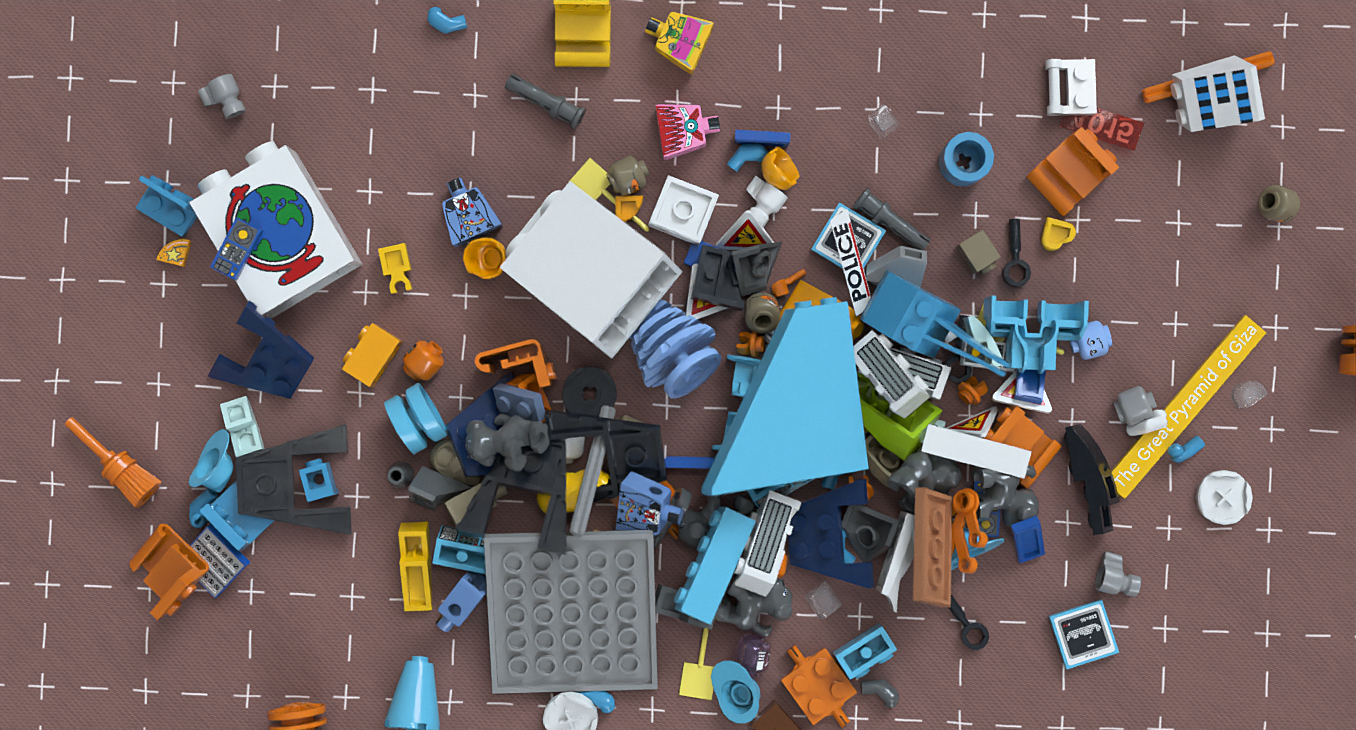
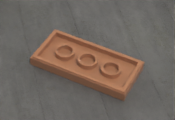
(932, 548)

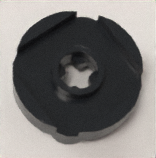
(590, 378)

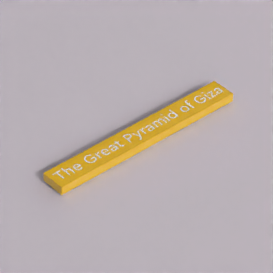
(1187, 404)

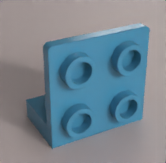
(167, 207)
(235, 527)

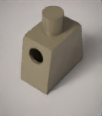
(457, 506)

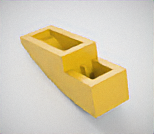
(415, 566)

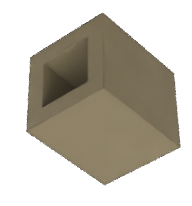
(979, 253)

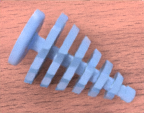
(674, 350)

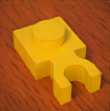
(396, 262)

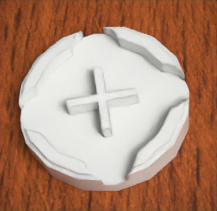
(1223, 497)
(570, 712)

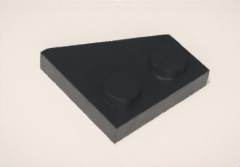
(716, 280)

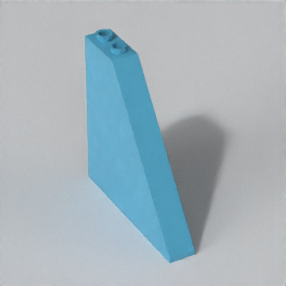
(799, 408)

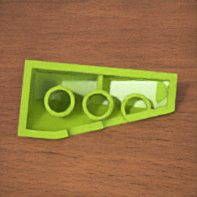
(891, 430)

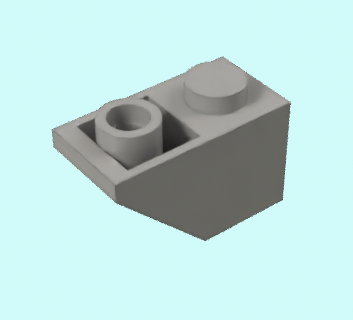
(902, 261)

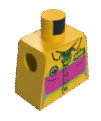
(681, 39)

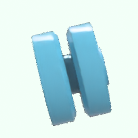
(412, 420)

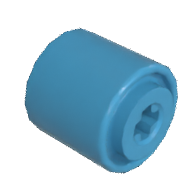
(971, 146)

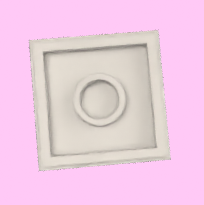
(683, 210)

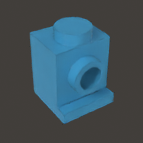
(312, 489)

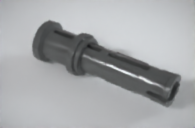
(556, 106)
(881, 213)

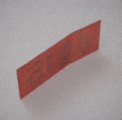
(1108, 127)

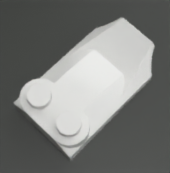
(897, 559)

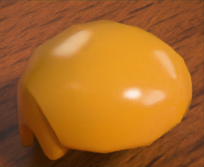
(779, 169)
(484, 257)

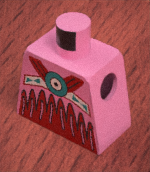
(683, 129)

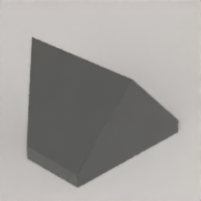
(754, 266)
(433, 489)
(869, 531)

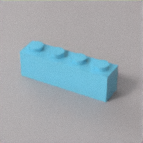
(714, 564)

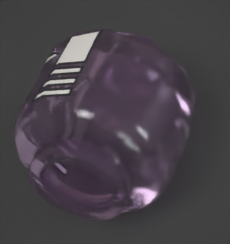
(752, 654)

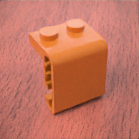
(1073, 170)
(520, 355)
(1020, 432)
(172, 569)

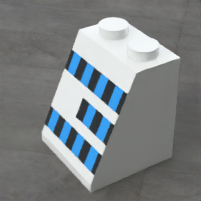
(1217, 95)

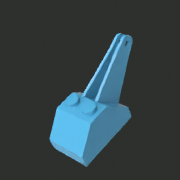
(920, 320)

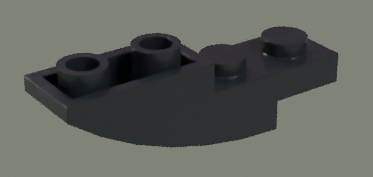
(1090, 465)

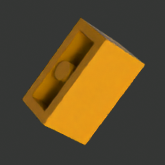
(371, 354)

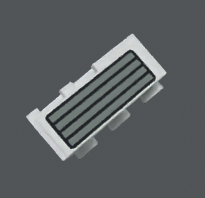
(928, 369)
(890, 374)
(765, 545)

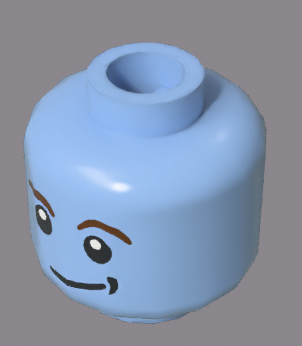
(1094, 341)

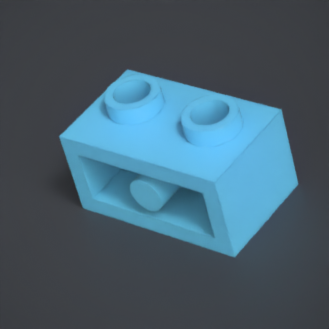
(865, 651)

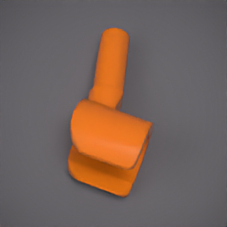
(780, 287)

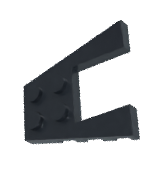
(628, 444)
(541, 474)
(267, 482)

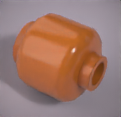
(423, 360)

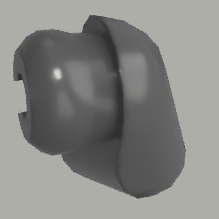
(883, 690)

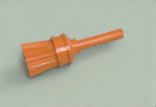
(119, 468)

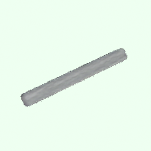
(590, 479)

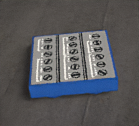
(223, 560)

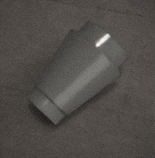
(406, 471)

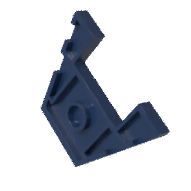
(276, 363)
(483, 410)
(818, 536)

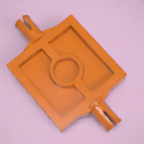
(818, 686)

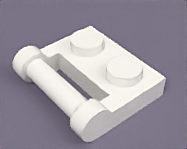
(1079, 87)

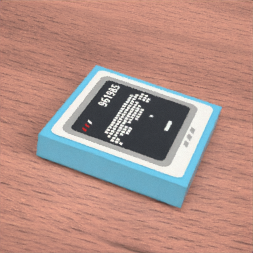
(866, 235)
(1083, 634)

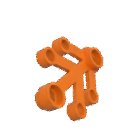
(964, 507)

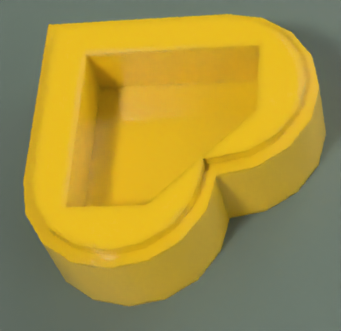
(1056, 233)

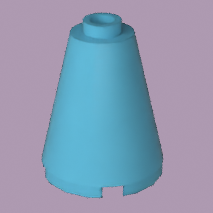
(415, 698)

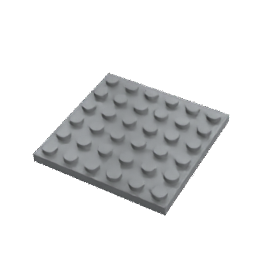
(572, 616)

